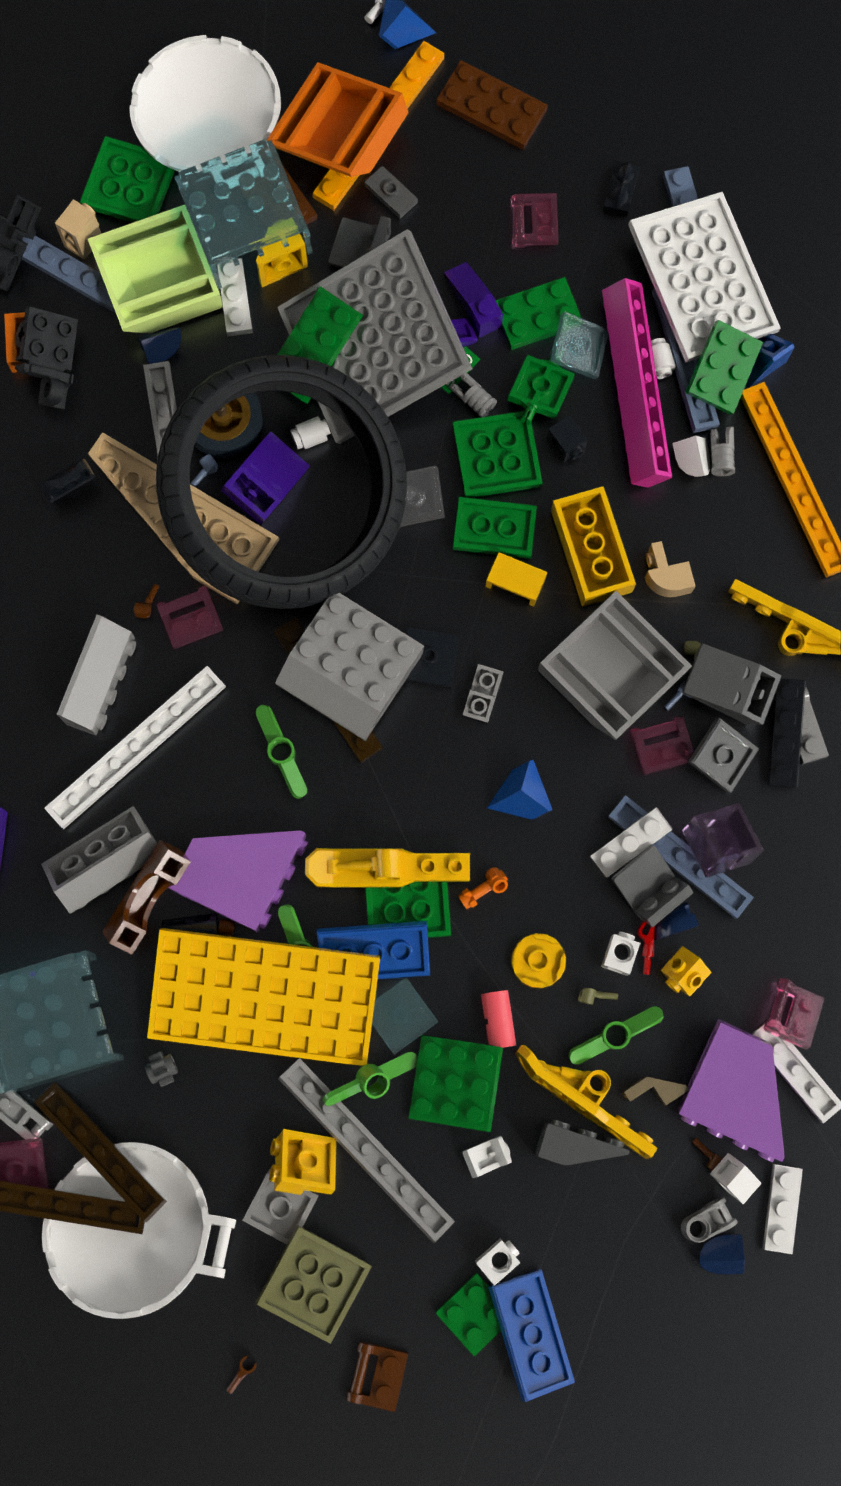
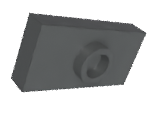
(391, 192)

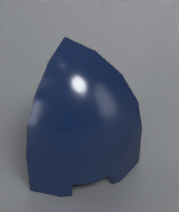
(160, 344)
(675, 922)
(723, 1255)

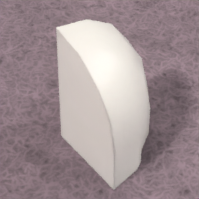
(693, 456)

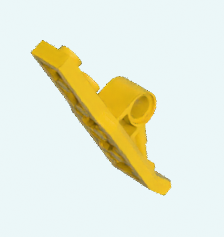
(811, 633)
(383, 867)
(575, 1090)

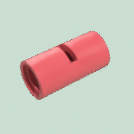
(500, 1022)

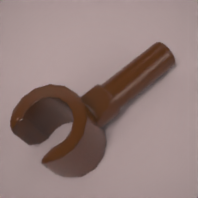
(143, 610)
(227, 927)
(714, 1158)
(240, 1375)

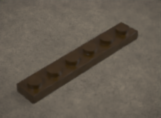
(288, 637)
(100, 1152)
(69, 1207)

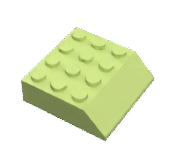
(156, 272)

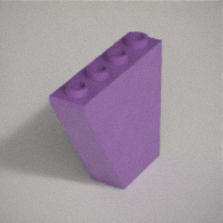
(241, 874)
(736, 1092)

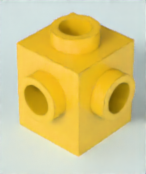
(685, 972)

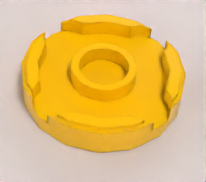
(538, 960)

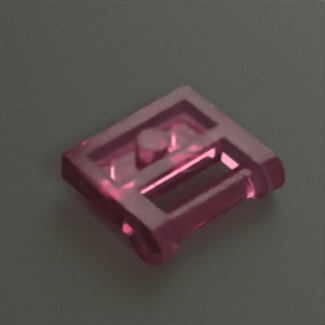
(543, 219)
(191, 625)
(665, 753)
(802, 1014)

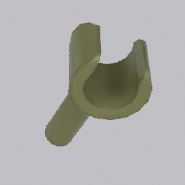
(691, 648)
(588, 994)

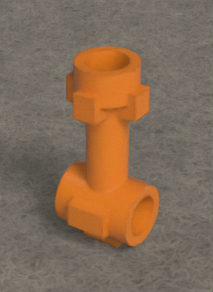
(494, 880)

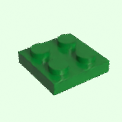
(471, 1314)

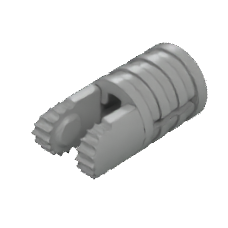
(475, 397)
(723, 453)

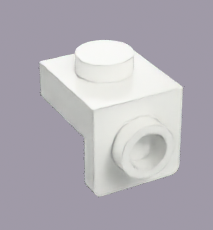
(487, 1156)

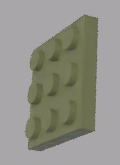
(313, 1284)

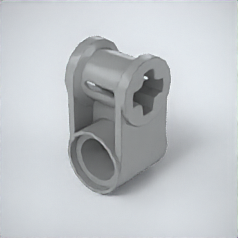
(713, 1219)

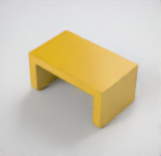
(516, 577)

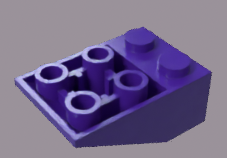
(265, 478)

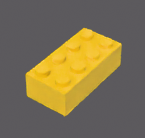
(592, 546)

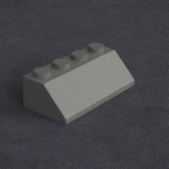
(96, 676)
(100, 860)

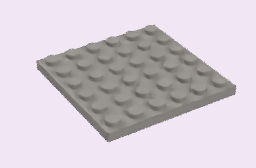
(405, 334)

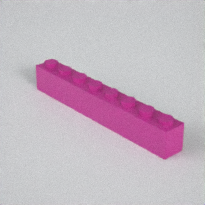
(636, 383)

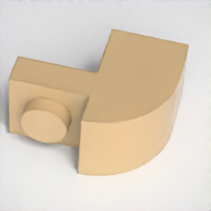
(665, 579)

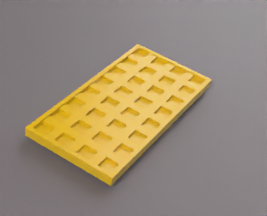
(263, 997)

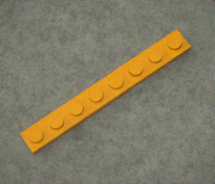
(409, 83)
(794, 477)

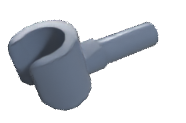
(209, 466)
(676, 697)

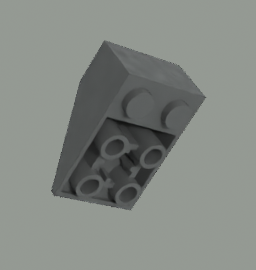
(732, 685)
(569, 1148)

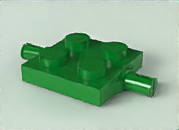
(540, 388)

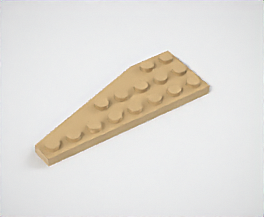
(136, 481)

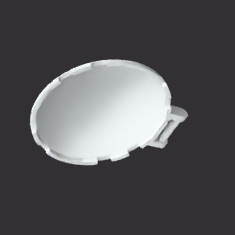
(203, 101)
(131, 1272)

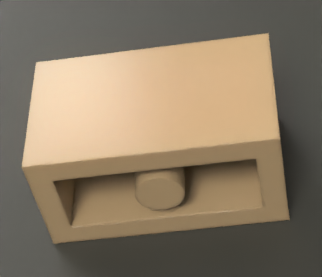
(76, 226)

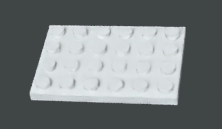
(702, 272)

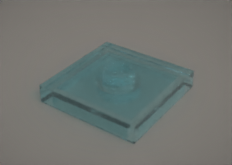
(579, 345)
(401, 1016)

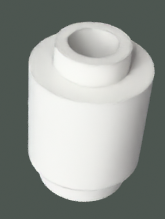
(663, 358)
(310, 433)

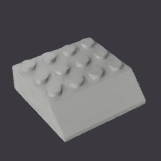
(349, 665)
(613, 666)

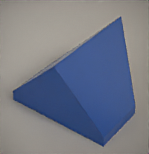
(402, 25)
(771, 356)
(522, 793)

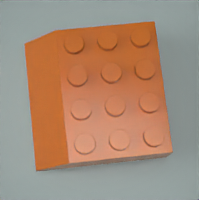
(340, 121)

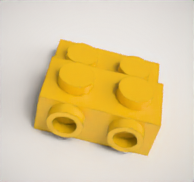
(303, 1163)

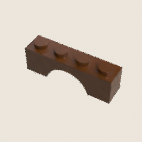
(131, 916)

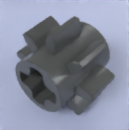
(161, 1068)

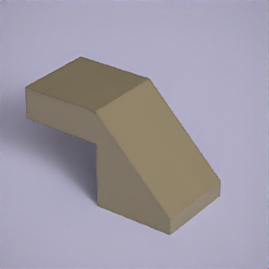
(664, 1090)

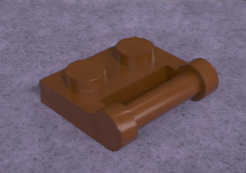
(386, 1379)

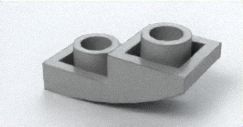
(483, 693)

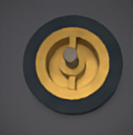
(231, 428)

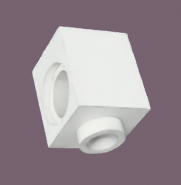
(614, 964)
(735, 1178)
(494, 1273)

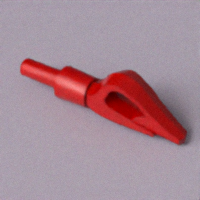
(648, 947)

